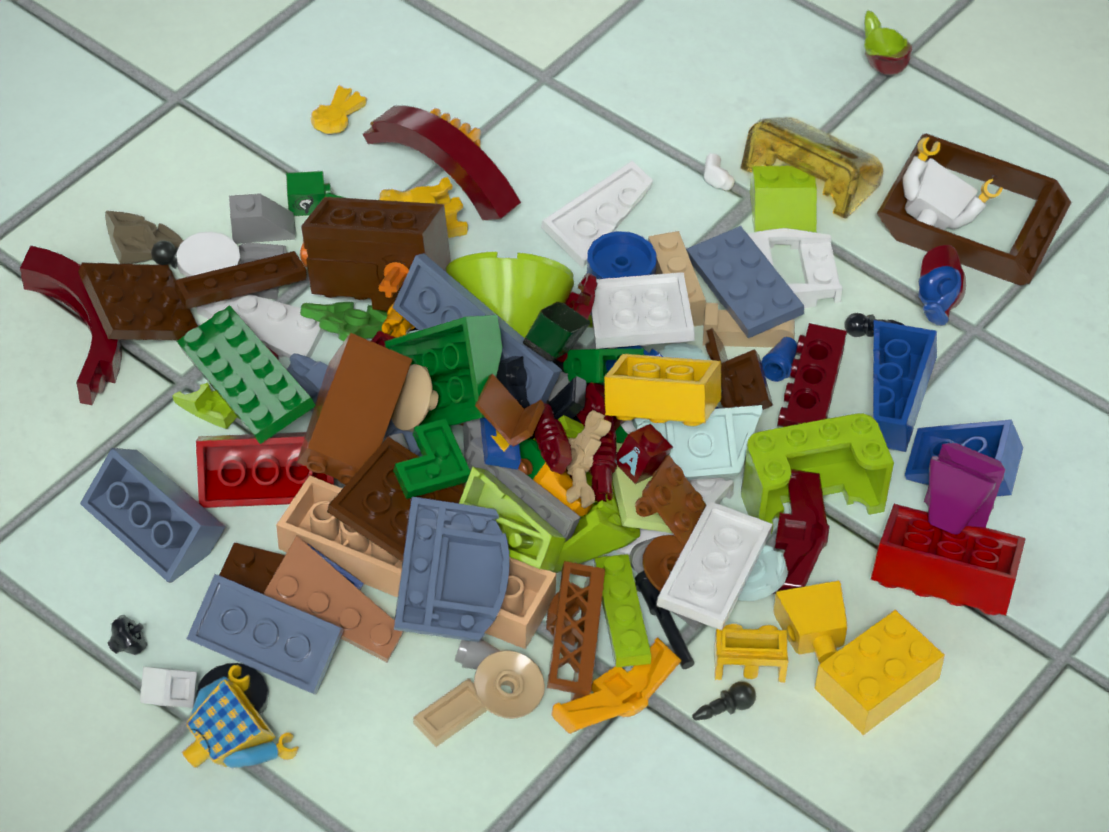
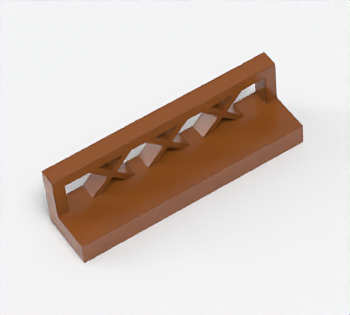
(590, 602)

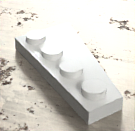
(597, 211)
(273, 322)

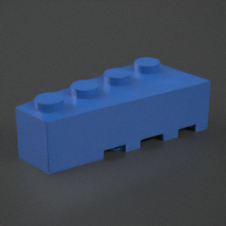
(900, 378)

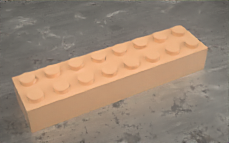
(527, 590)

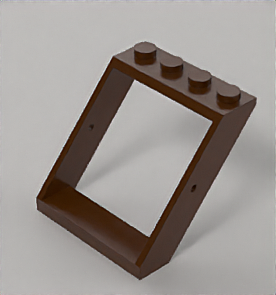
(1031, 243)

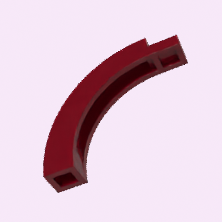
(451, 151)
(59, 278)

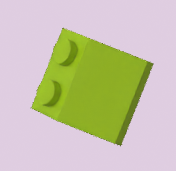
(783, 199)

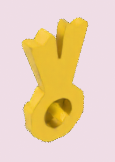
(334, 117)

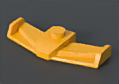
(618, 691)

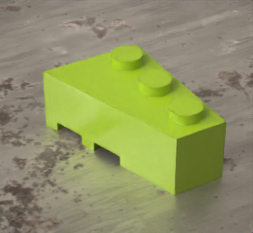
(527, 533)

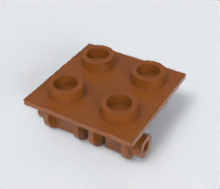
(673, 499)

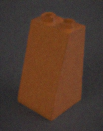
(353, 408)

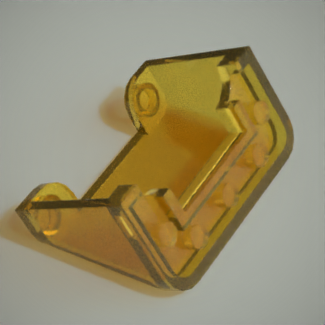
(846, 170)

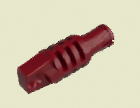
(553, 441)
(604, 464)

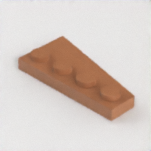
(320, 590)

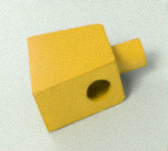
(813, 618)

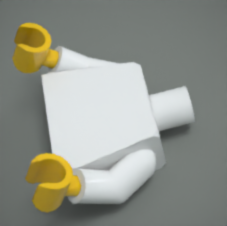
(939, 195)

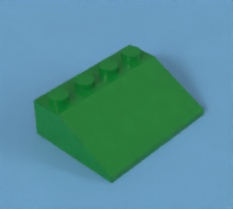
(459, 362)

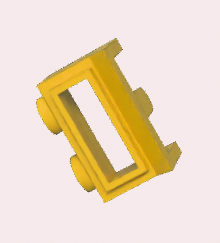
(752, 649)

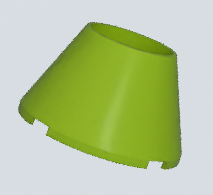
(513, 286)

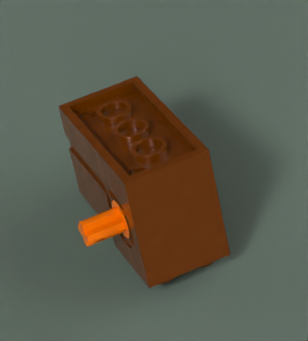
(369, 246)

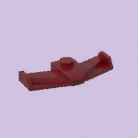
(804, 530)

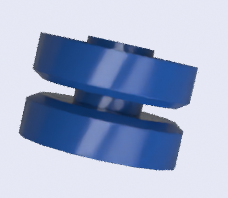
(621, 255)

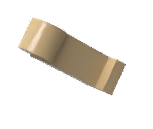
(732, 334)

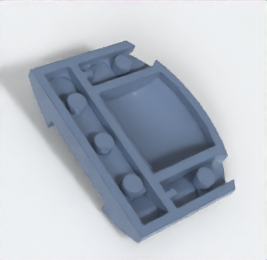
(451, 570)

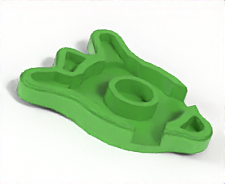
(343, 319)

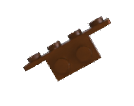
(741, 377)

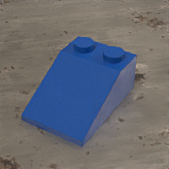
(990, 438)

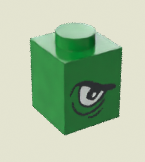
(305, 191)

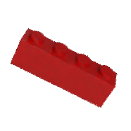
(246, 473)

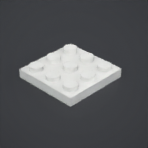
(641, 311)

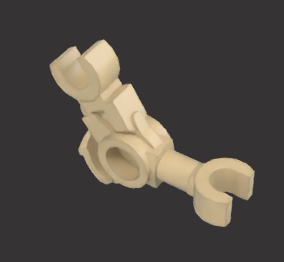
(582, 457)

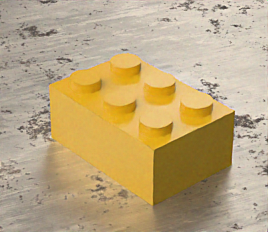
(663, 389)
(879, 672)

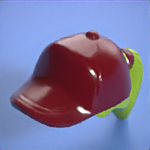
(885, 47)

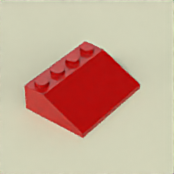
(962, 568)

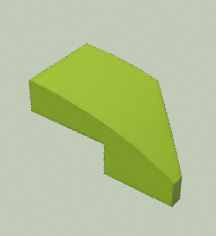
(206, 405)

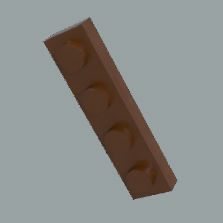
(240, 280)

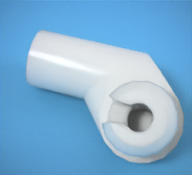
(716, 175)

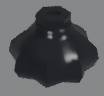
(126, 636)

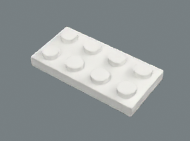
(714, 565)

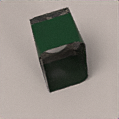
(555, 331)

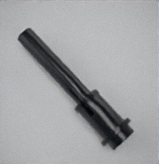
(665, 619)

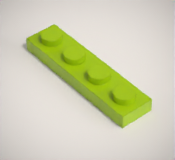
(623, 612)

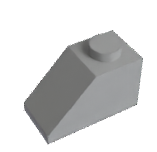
(259, 219)

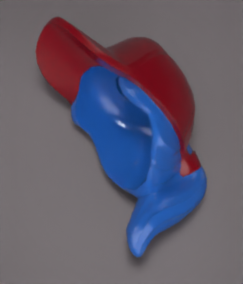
(941, 283)

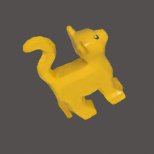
(433, 194)

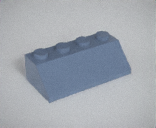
(151, 513)

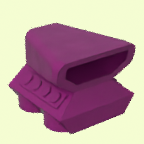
(962, 488)

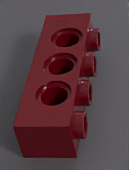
(814, 376)

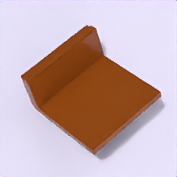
(506, 413)

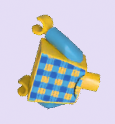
(231, 728)

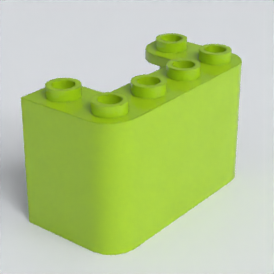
(842, 449)

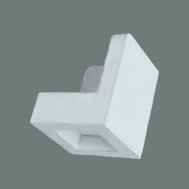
(168, 687)

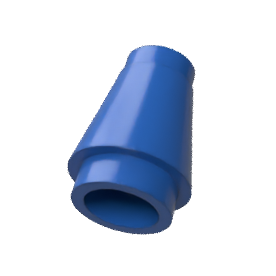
(780, 360)

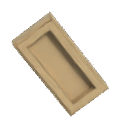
(449, 713)

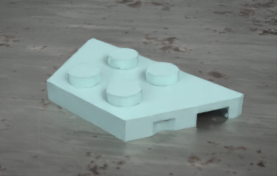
(712, 447)

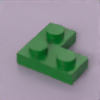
(440, 463)

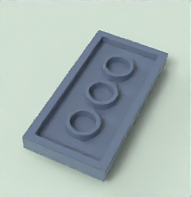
(745, 281)
(265, 634)

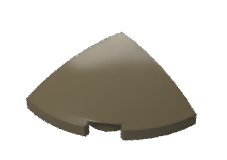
(134, 236)

